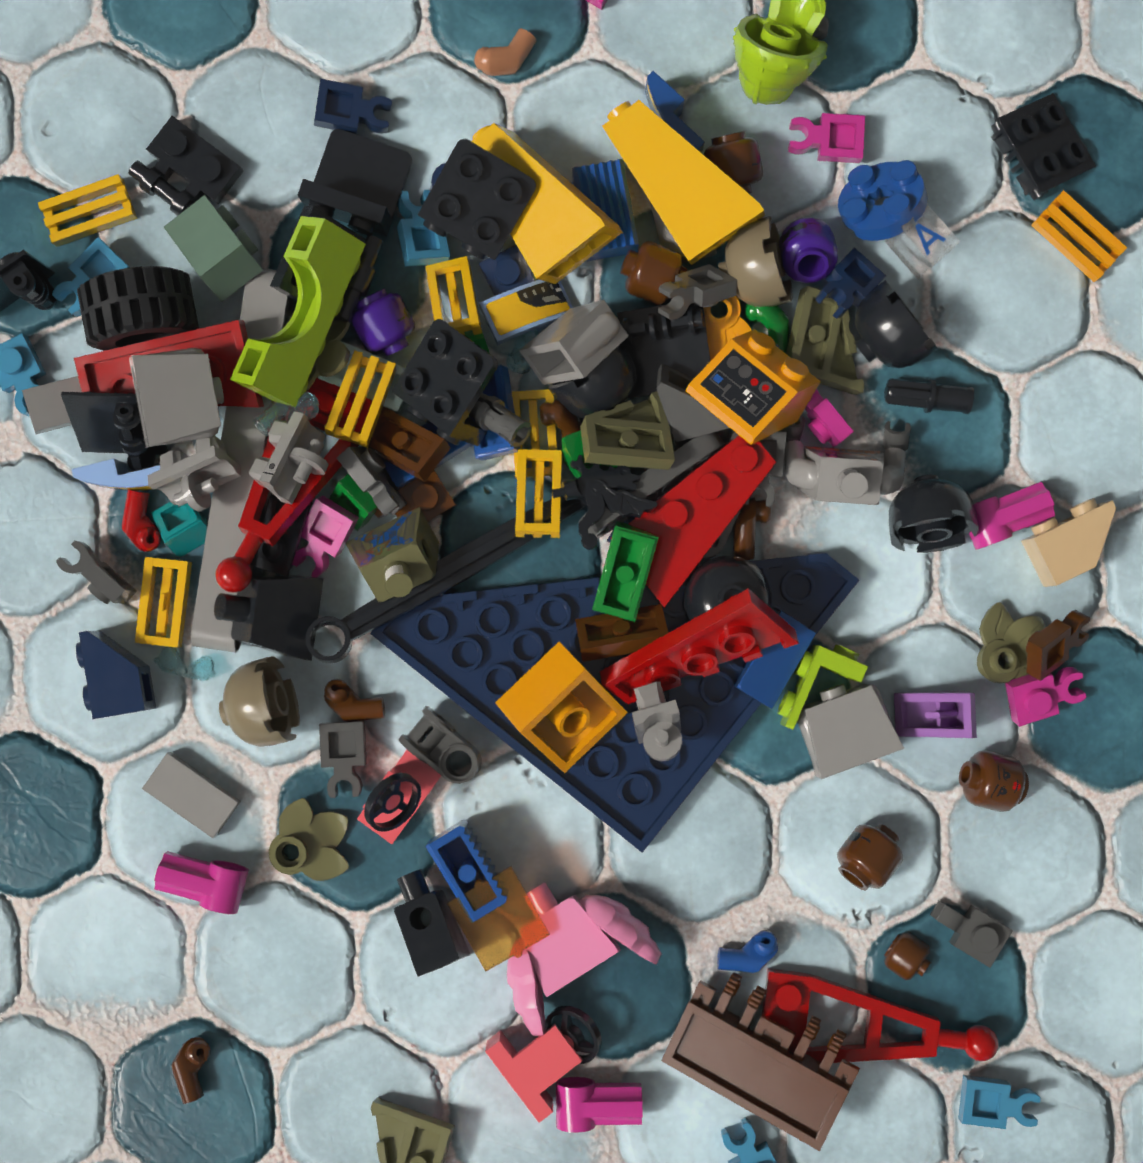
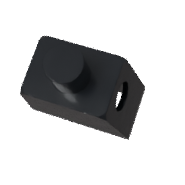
(273, 613)
(439, 941)

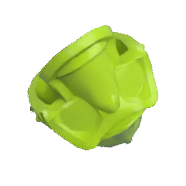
(779, 50)

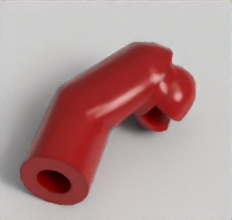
(137, 524)

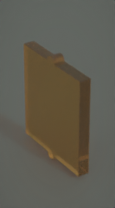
(507, 928)

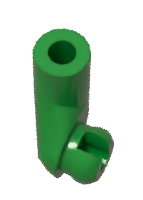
(774, 320)

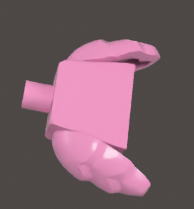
(577, 942)

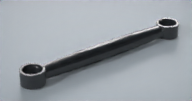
(449, 572)

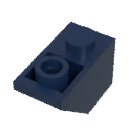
(114, 677)

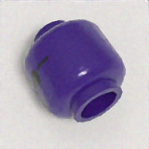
(808, 250)
(383, 322)

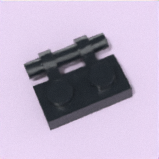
(192, 159)

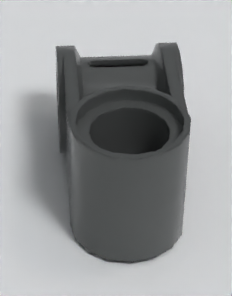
(440, 745)

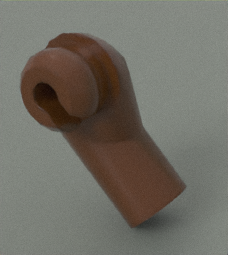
(558, 414)
(746, 527)
(350, 705)
(187, 1065)

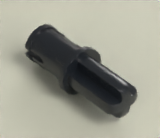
(929, 395)

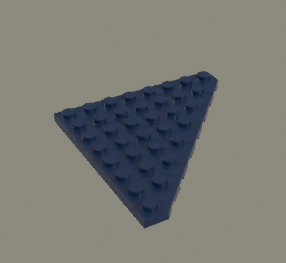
(488, 639)

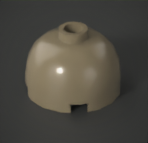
(756, 263)
(260, 703)

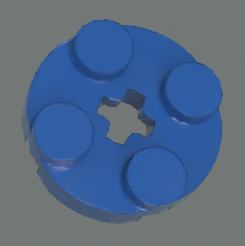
(870, 183)

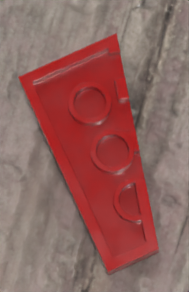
(111, 370)
(699, 511)
(698, 647)

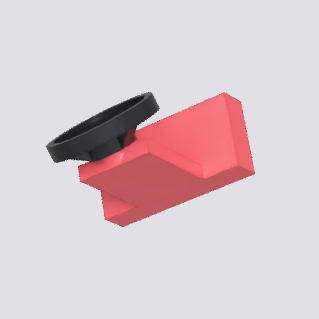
(398, 796)
(544, 1058)

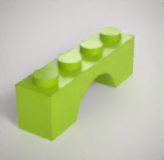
(323, 265)

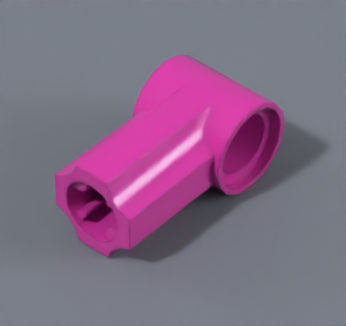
(1010, 513)
(214, 884)
(585, 1104)

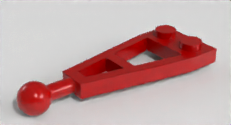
(234, 572)
(788, 1005)

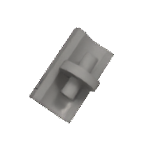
(294, 457)
(196, 476)
(657, 722)

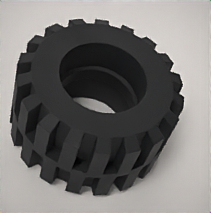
(136, 306)

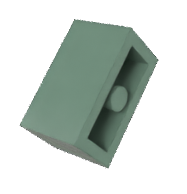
(213, 248)

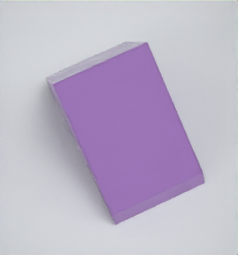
(935, 714)

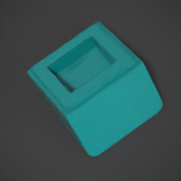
(180, 527)

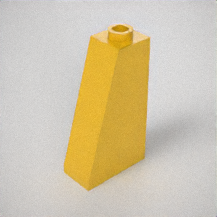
(685, 188)
(559, 222)

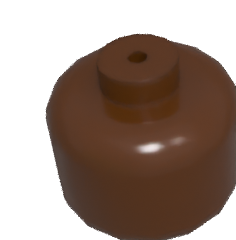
(907, 956)

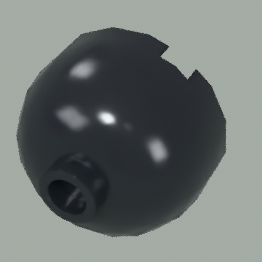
(890, 330)
(602, 388)
(932, 515)
(721, 579)

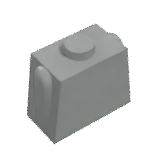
(574, 343)
(176, 396)
(847, 729)

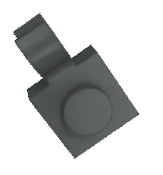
(699, 286)
(105, 582)
(974, 932)

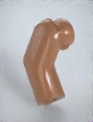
(506, 59)

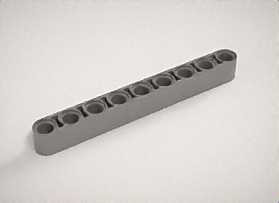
(264, 315)

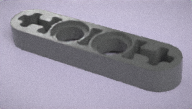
(657, 482)

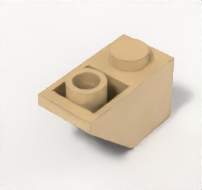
(1072, 545)

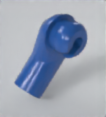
(751, 956)

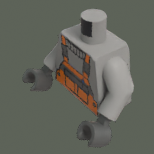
(846, 473)

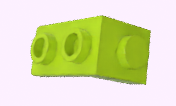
(839, 661)

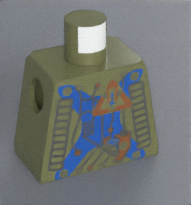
(396, 555)

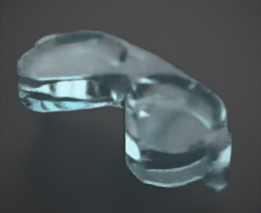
(172, 662)

